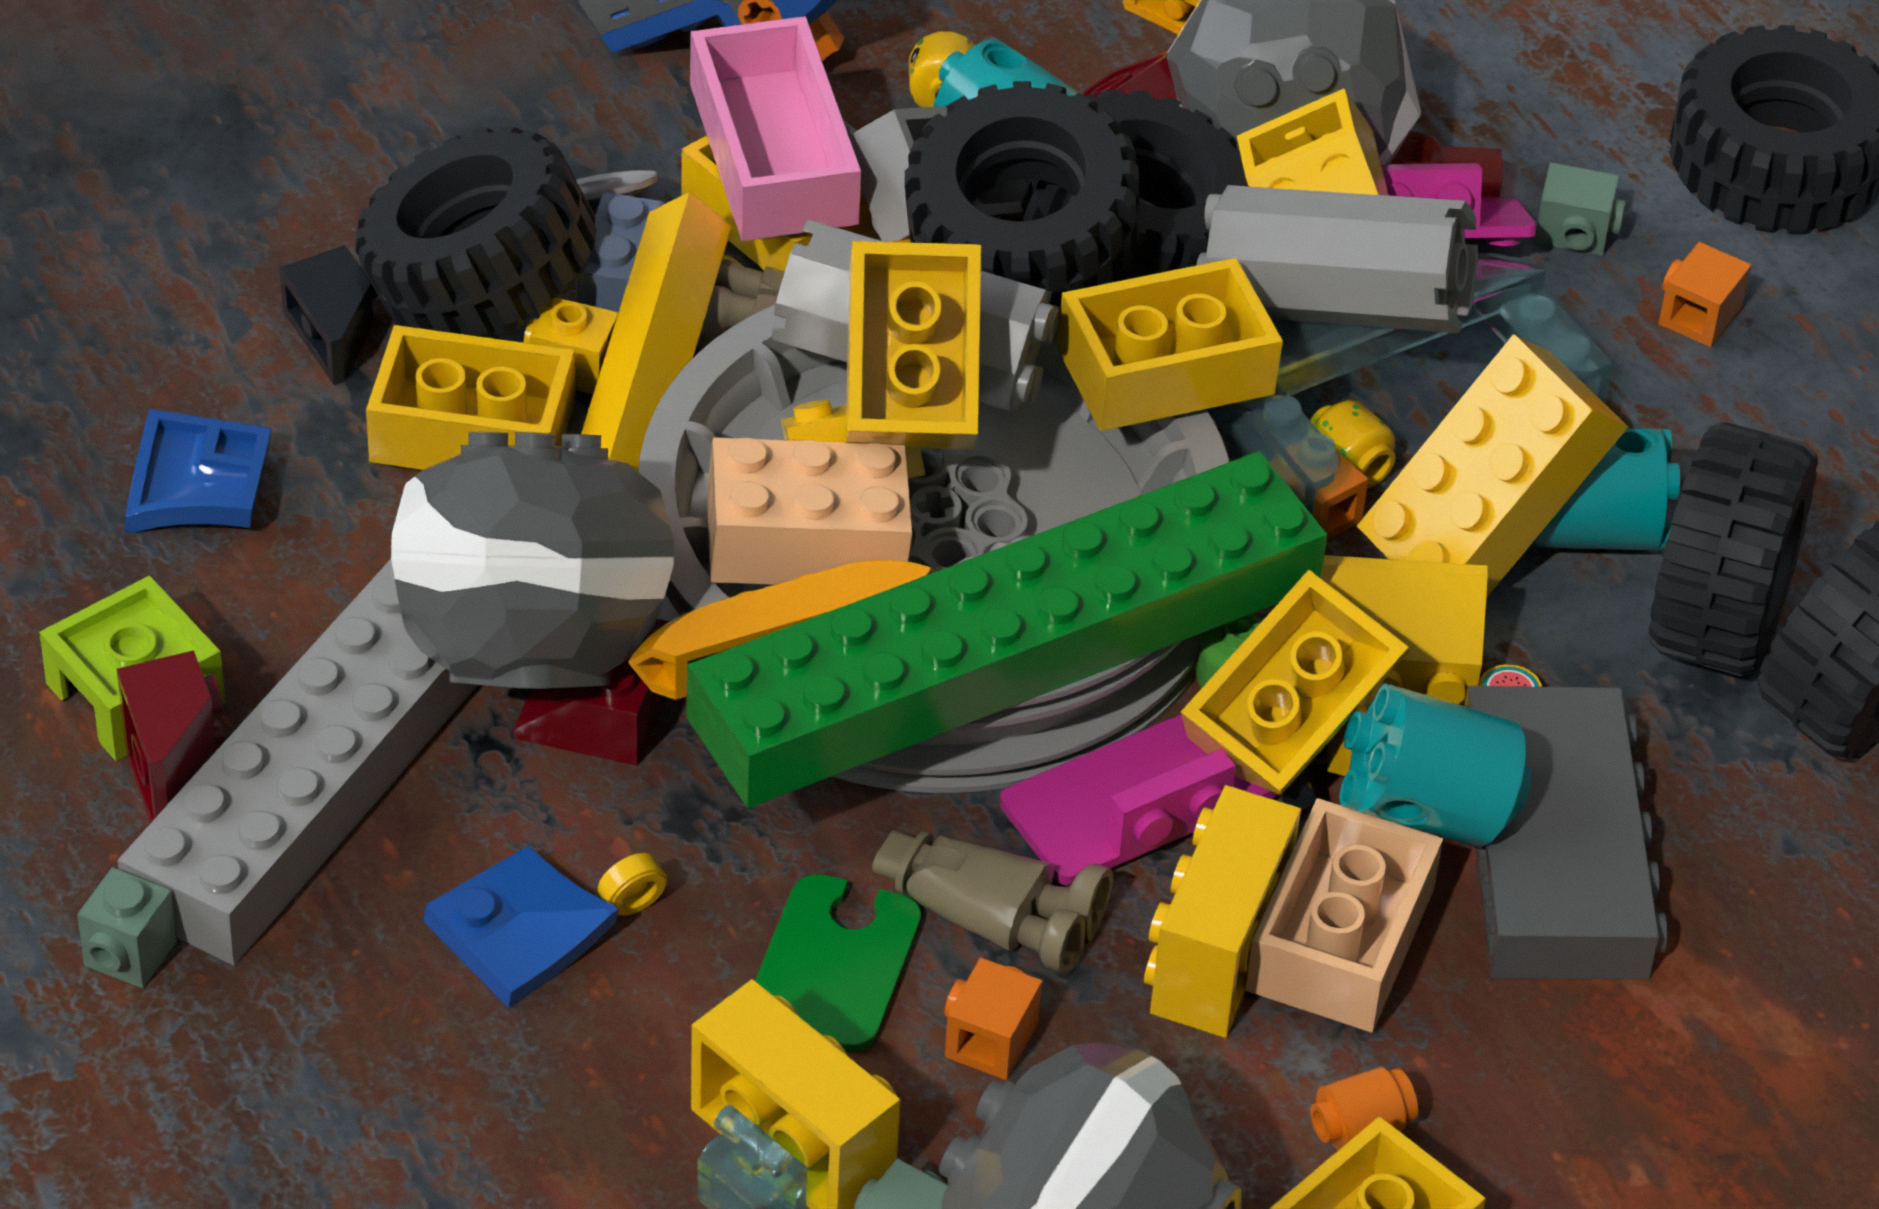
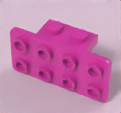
(1497, 219)
(1120, 799)

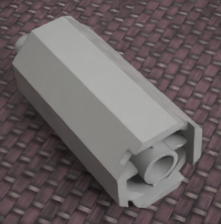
(1348, 255)
(1012, 316)

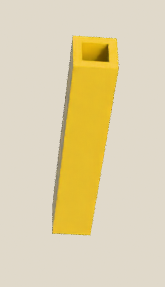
(656, 322)

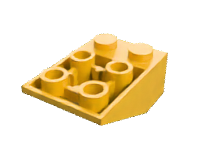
(1315, 149)

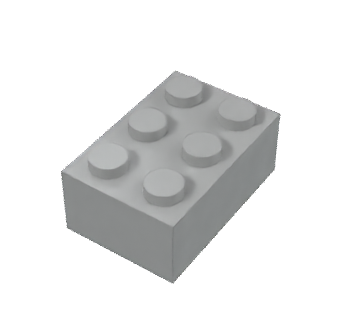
(883, 158)

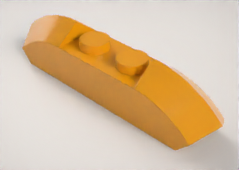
(752, 614)

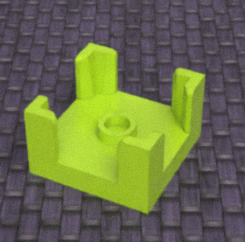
(116, 633)

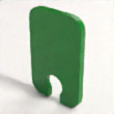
(835, 974)

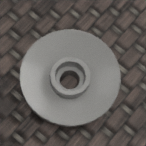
(621, 183)

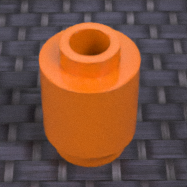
(1356, 1101)

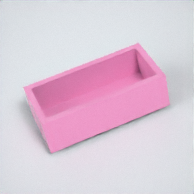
(774, 127)

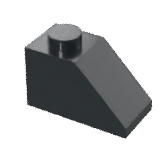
(329, 307)

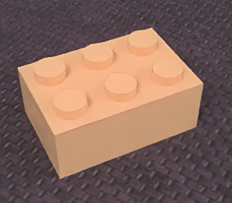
(804, 507)
(1343, 915)

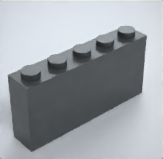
(1571, 873)

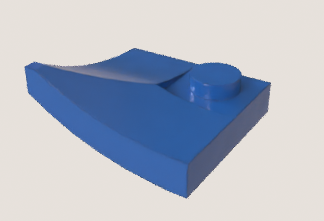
(196, 472)
(519, 924)

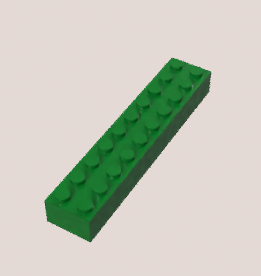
(1001, 628)

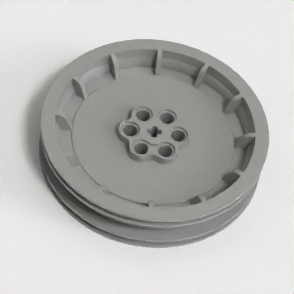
(1019, 480)

